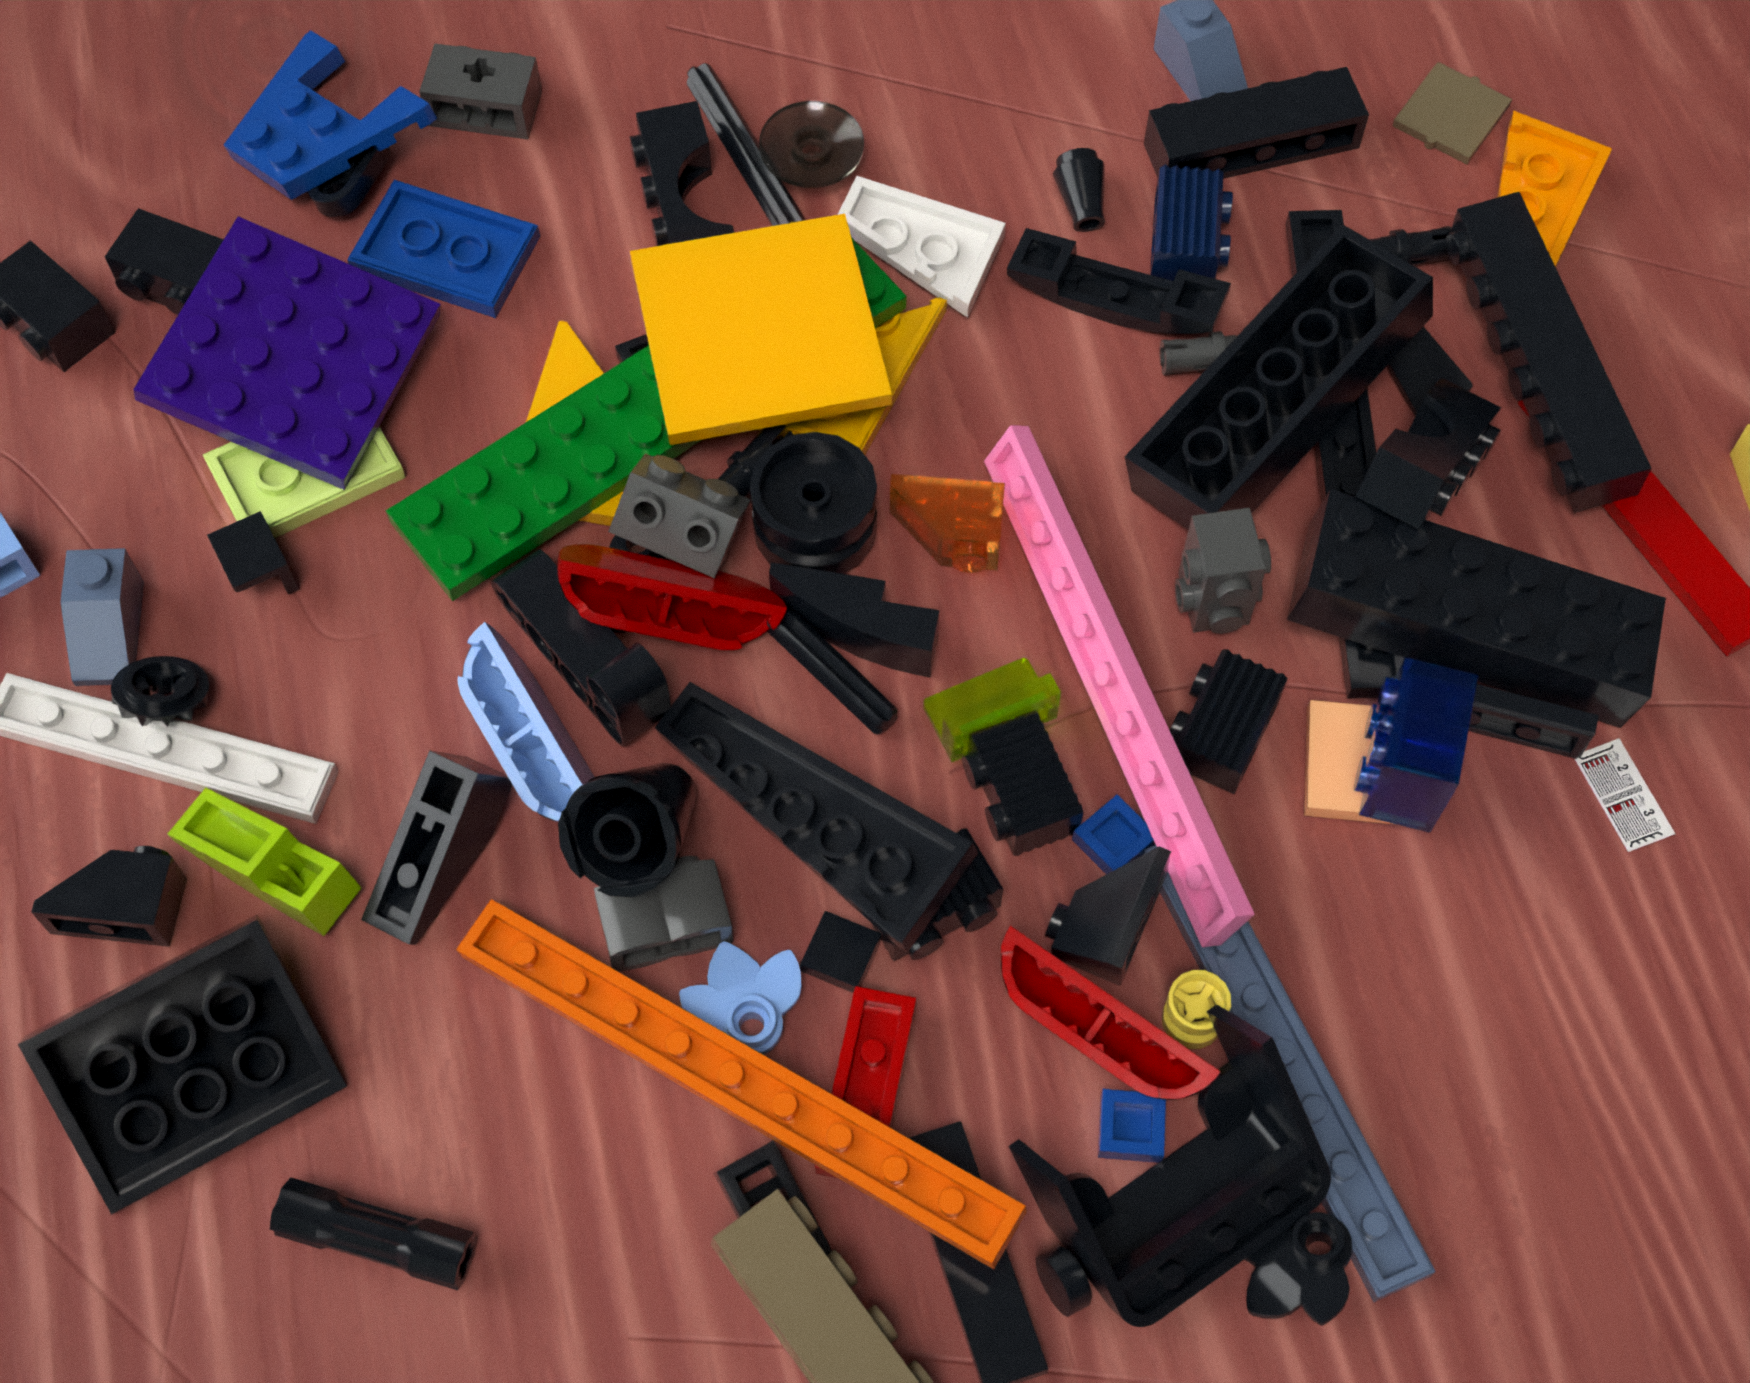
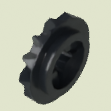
(162, 675)

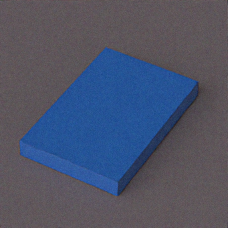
(445, 248)

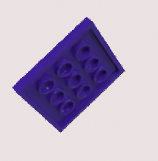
(288, 352)

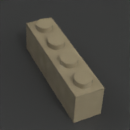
(810, 1297)

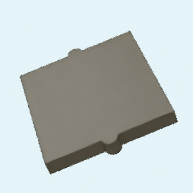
(1452, 112)

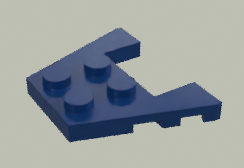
(303, 139)

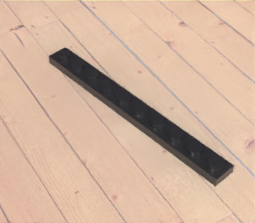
(1343, 457)

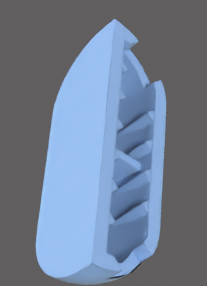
(520, 724)

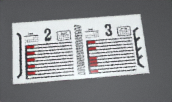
(1624, 795)

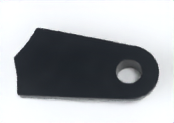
(1421, 366)

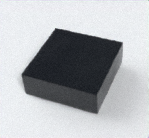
(840, 952)

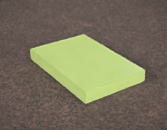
(290, 496)

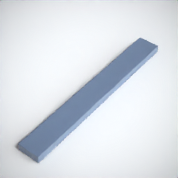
(1359, 1195)

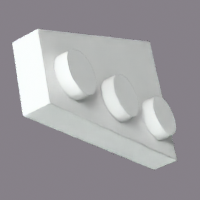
(925, 239)

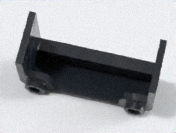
(1204, 1202)

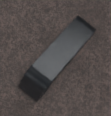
(613, 681)

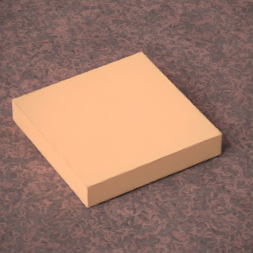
(1332, 759)

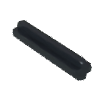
(834, 672)

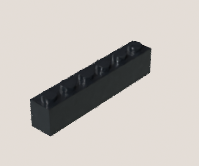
(1547, 353)

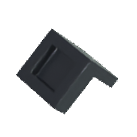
(251, 554)

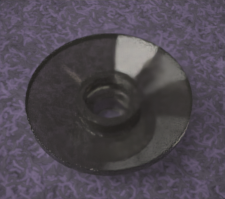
(812, 129)

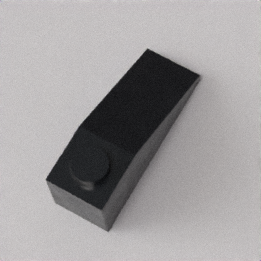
(436, 842)

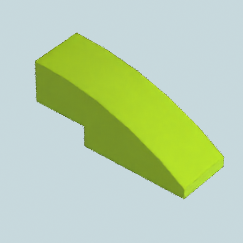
(266, 860)

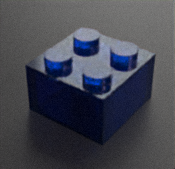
(1415, 744)

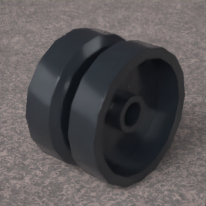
(814, 503)

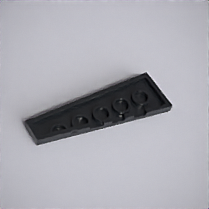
(849, 833)

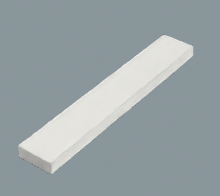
(173, 754)

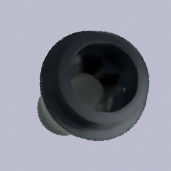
(1082, 187)

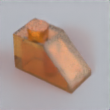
(951, 518)

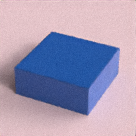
(1113, 835)
(1131, 1126)

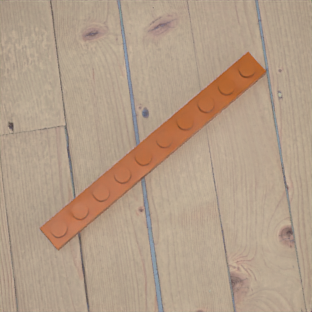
(745, 1084)

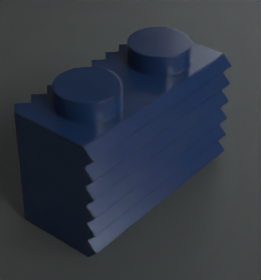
(1189, 222)

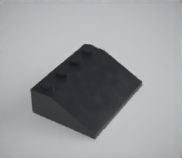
(182, 1063)

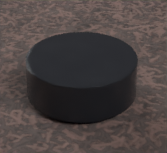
(1064, 1280)

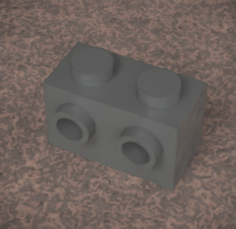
(679, 514)
(1221, 571)

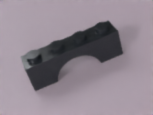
(676, 159)
(1432, 461)

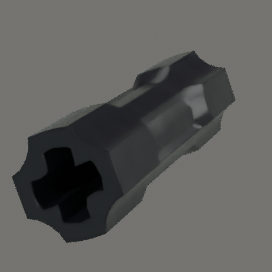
(417, 1246)

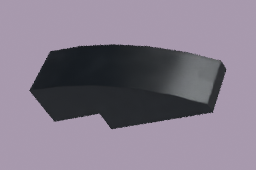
(857, 619)

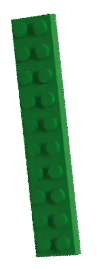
(557, 467)

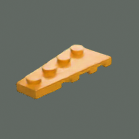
(1553, 175)

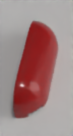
(665, 598)
(1099, 1023)

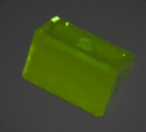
(988, 701)

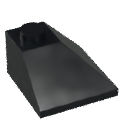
(1109, 917)

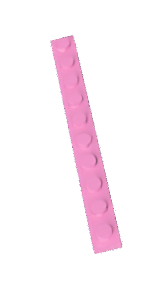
(1119, 691)

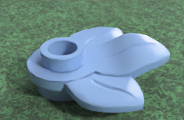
(745, 991)

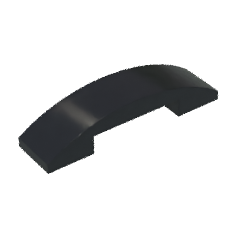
(1115, 293)

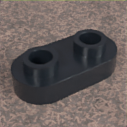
(348, 189)

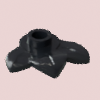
(1294, 1278)

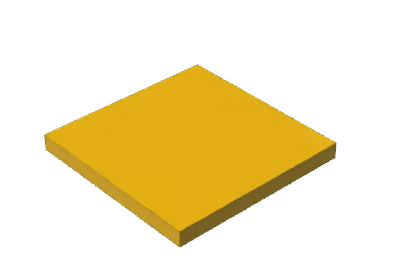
(759, 329)

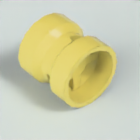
(1196, 994)

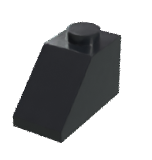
(117, 899)

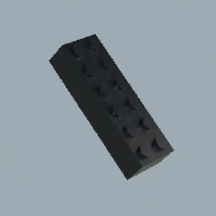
(1282, 381)
(1478, 609)

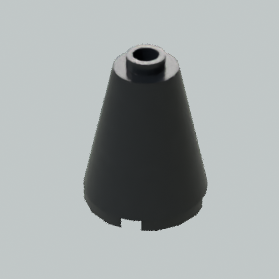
(628, 827)

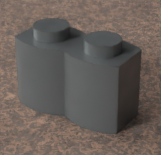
(673, 920)

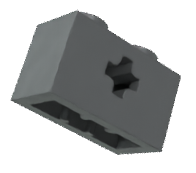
(482, 90)

